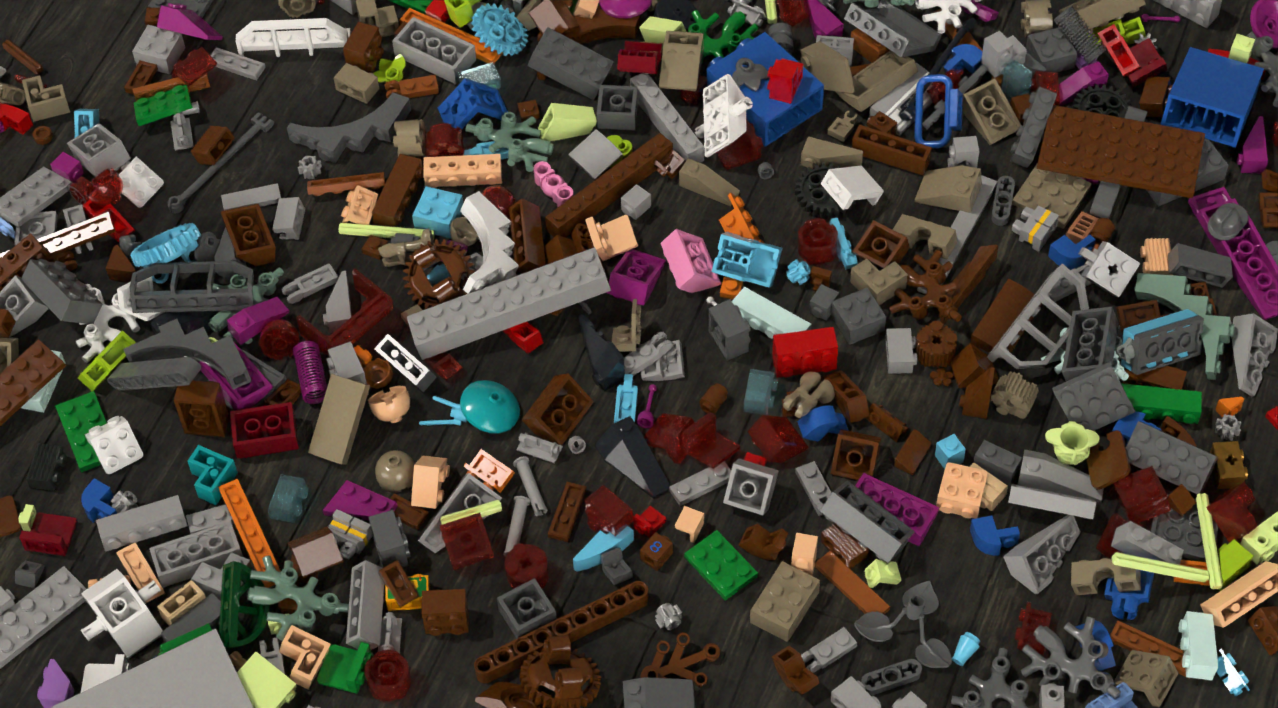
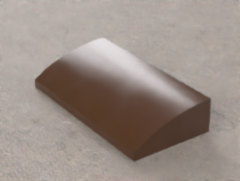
(1001, 315)

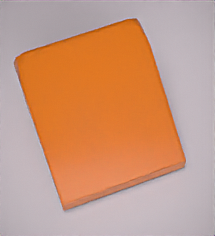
(1229, 406)

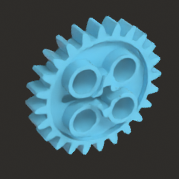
(499, 29)

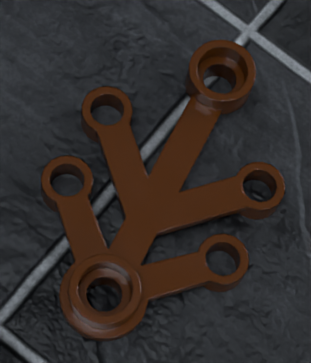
(676, 665)

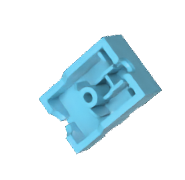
(746, 259)

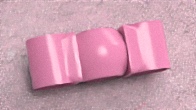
(551, 183)

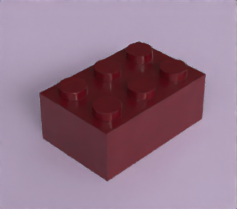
(264, 430)

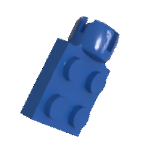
(1129, 600)

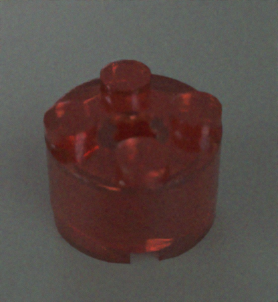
(444, 141)
(817, 241)
(526, 563)
(388, 675)

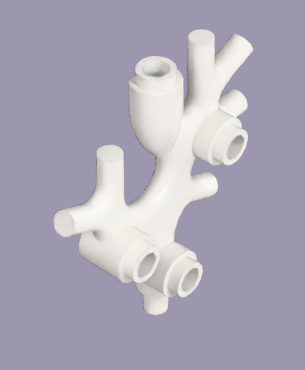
(949, 14)
(99, 332)

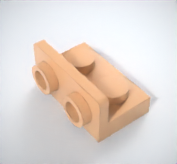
(360, 206)

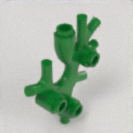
(728, 39)

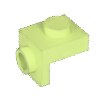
(882, 572)

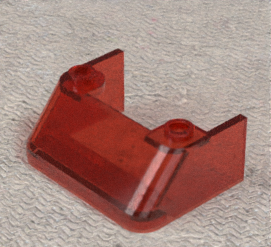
(372, 312)

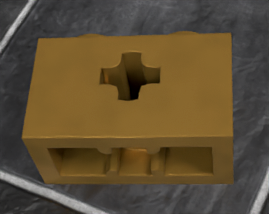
(1229, 465)

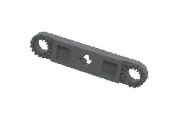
(964, 85)

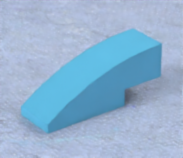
(599, 544)

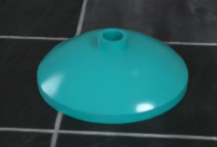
(489, 406)

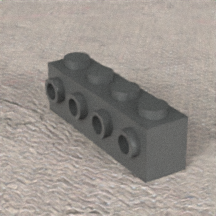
(1033, 127)

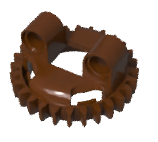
(446, 289)
(567, 681)

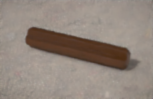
(22, 56)

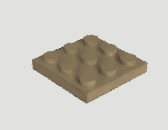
(1053, 192)

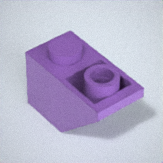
(55, 686)

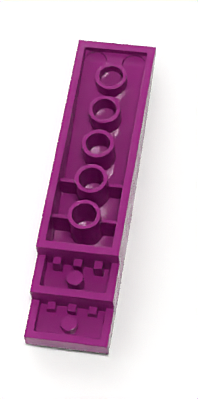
(1250, 258)

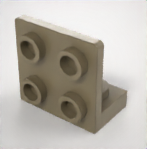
(625, 337)
(1148, 674)

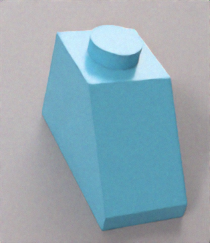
(85, 119)

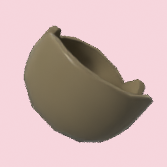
(463, 232)

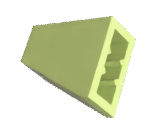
(655, 29)
(566, 121)

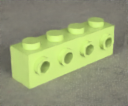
(1263, 540)

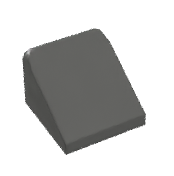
(28, 574)

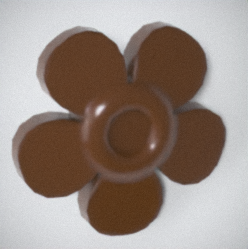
(941, 377)

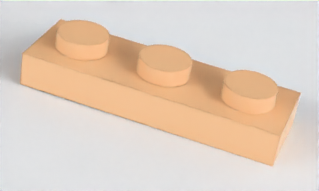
(138, 568)

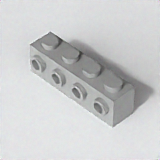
(141, 523)
(365, 606)

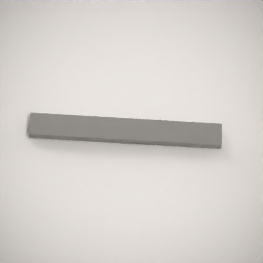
(966, 222)

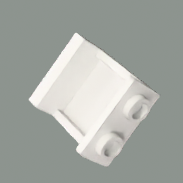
(851, 184)

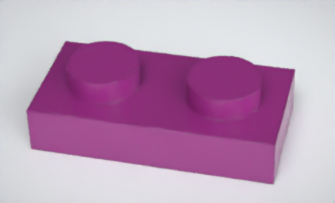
(985, 13)

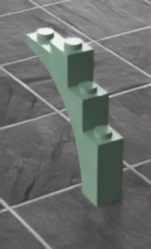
(1175, 294)

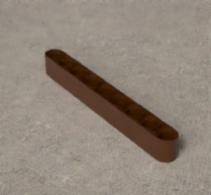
(568, 623)

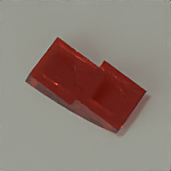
(443, 365)

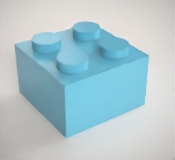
(437, 211)

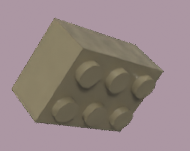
(784, 601)

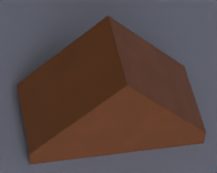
(119, 266)

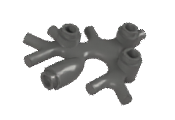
(1270, 64)
(1078, 669)
(994, 687)

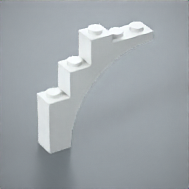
(496, 245)

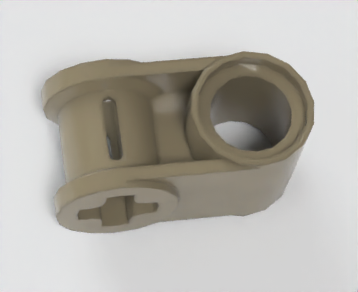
(11, 94)

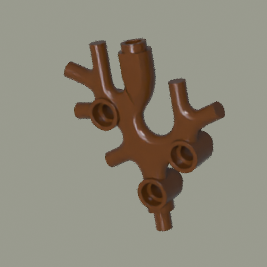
(935, 294)

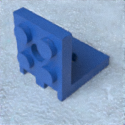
(468, 100)

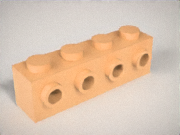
(462, 170)
(1243, 594)

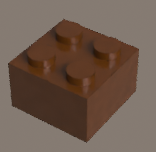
(363, 47)
(445, 612)

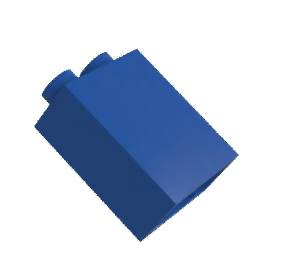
(1212, 96)
(770, 116)

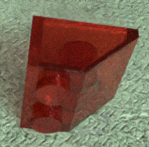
(777, 438)

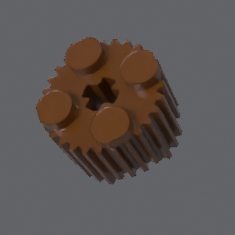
(936, 345)

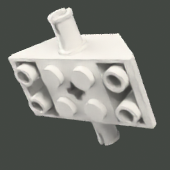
(723, 114)
(132, 626)

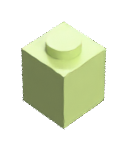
(1241, 48)

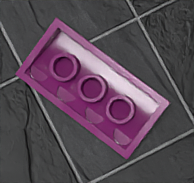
(245, 395)
(904, 506)

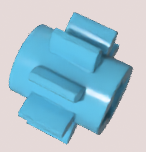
(798, 272)

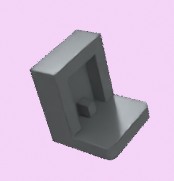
(615, 566)

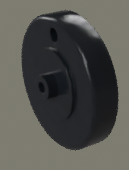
(676, 10)

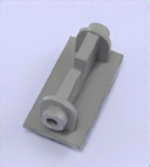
(754, 14)
(181, 132)
(539, 447)
(390, 633)

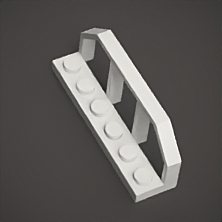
(331, 37)

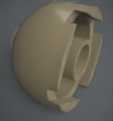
(395, 471)

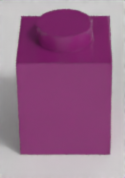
(67, 167)

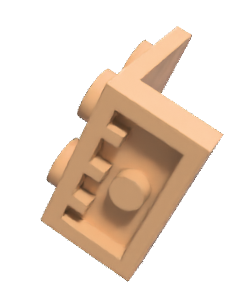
(612, 237)

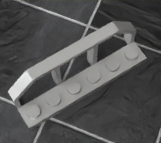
(1031, 309)

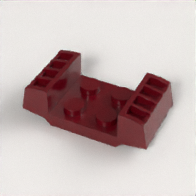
(640, 57)

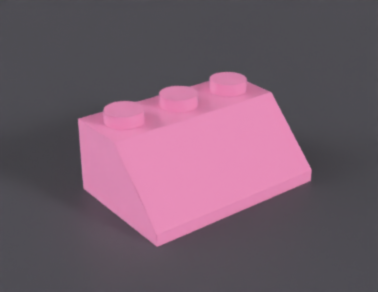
(689, 262)

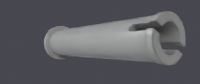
(530, 485)
(517, 522)

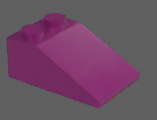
(185, 21)
(635, 276)

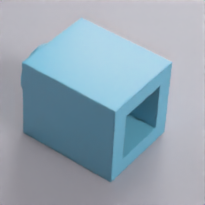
(950, 451)

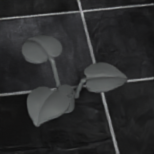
(918, 601)

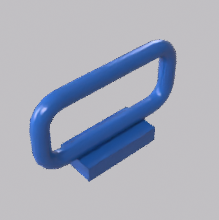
(953, 110)

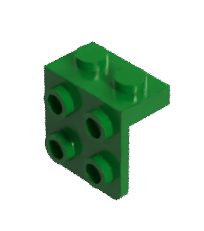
(345, 667)

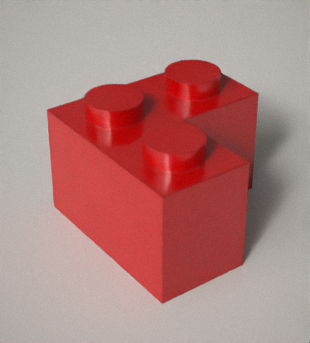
(784, 80)

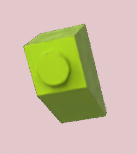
(1233, 561)

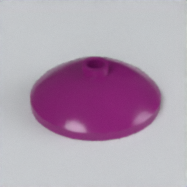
(624, 8)
(1265, 20)

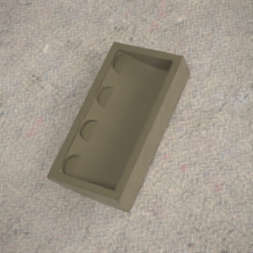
(879, 80)
(339, 419)

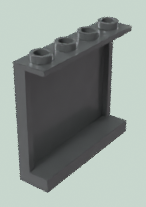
(894, 28)

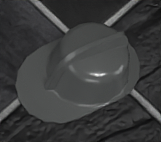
(1227, 221)

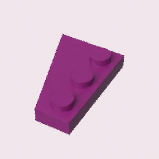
(358, 502)

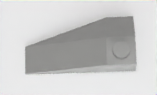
(1251, 347)
(467, 494)

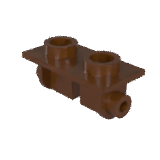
(885, 422)

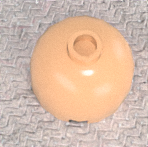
(390, 405)

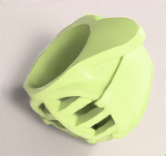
(1072, 442)

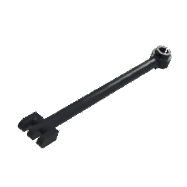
(907, 112)

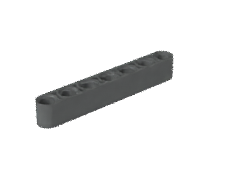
(1108, 192)
(154, 373)

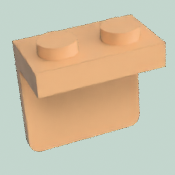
(961, 490)

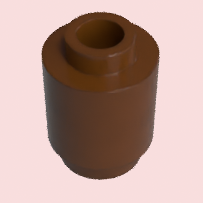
(1102, 230)
(713, 398)

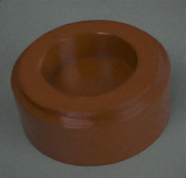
(42, 135)

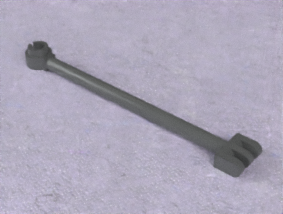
(259, 122)

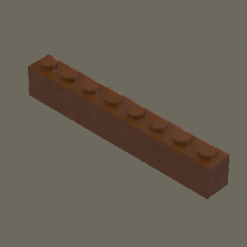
(608, 187)

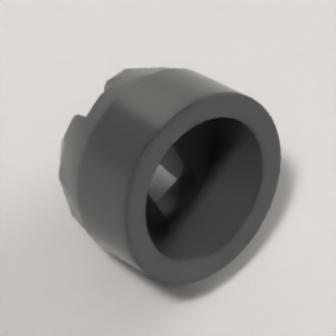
(765, 170)

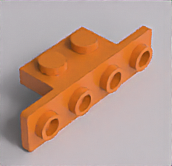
(739, 220)

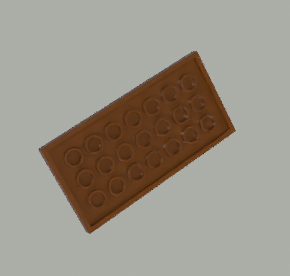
(1121, 151)

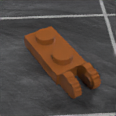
(413, 87)

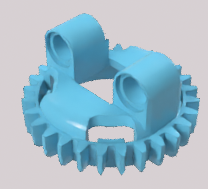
(167, 247)

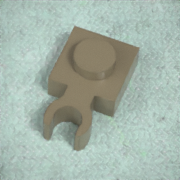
(842, 127)

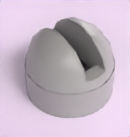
(576, 450)

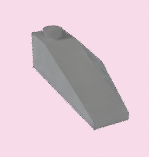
(1049, 474)
(1041, 554)

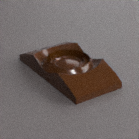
(505, 696)

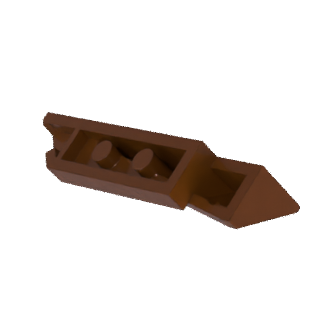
(971, 275)

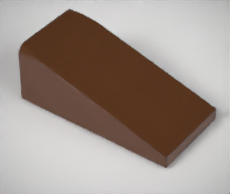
(287, 392)
(398, 583)

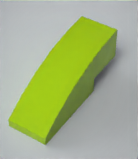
(1128, 30)
(106, 361)

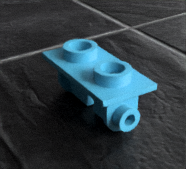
(1235, 680)

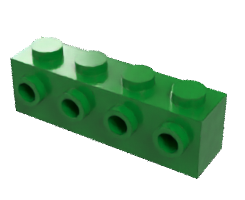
(1164, 402)

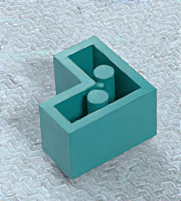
(212, 471)

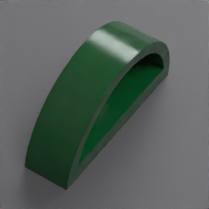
(230, 607)

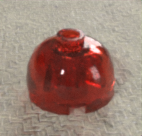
(105, 189)
(500, 197)
(278, 339)

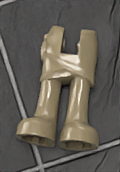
(396, 253)
(805, 402)

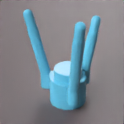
(455, 412)

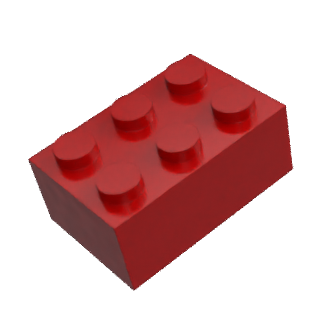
(805, 352)

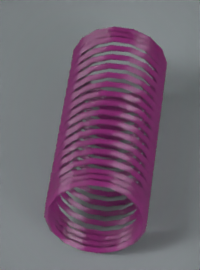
(310, 387)

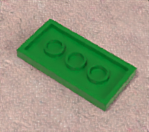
(77, 419)

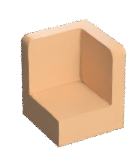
(585, 8)
(691, 522)

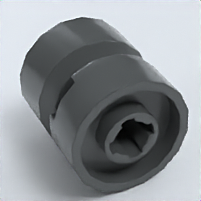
(782, 35)

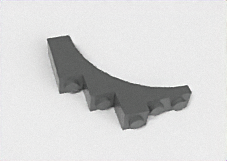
(332, 141)
(173, 343)

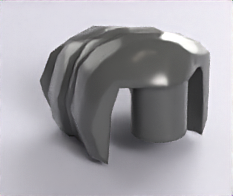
(128, 244)

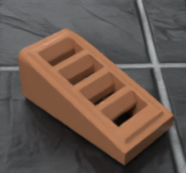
(1075, 237)

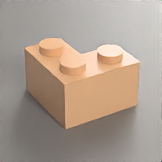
(427, 481)
(307, 651)

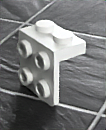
(139, 182)
(125, 299)
(114, 444)
(98, 673)

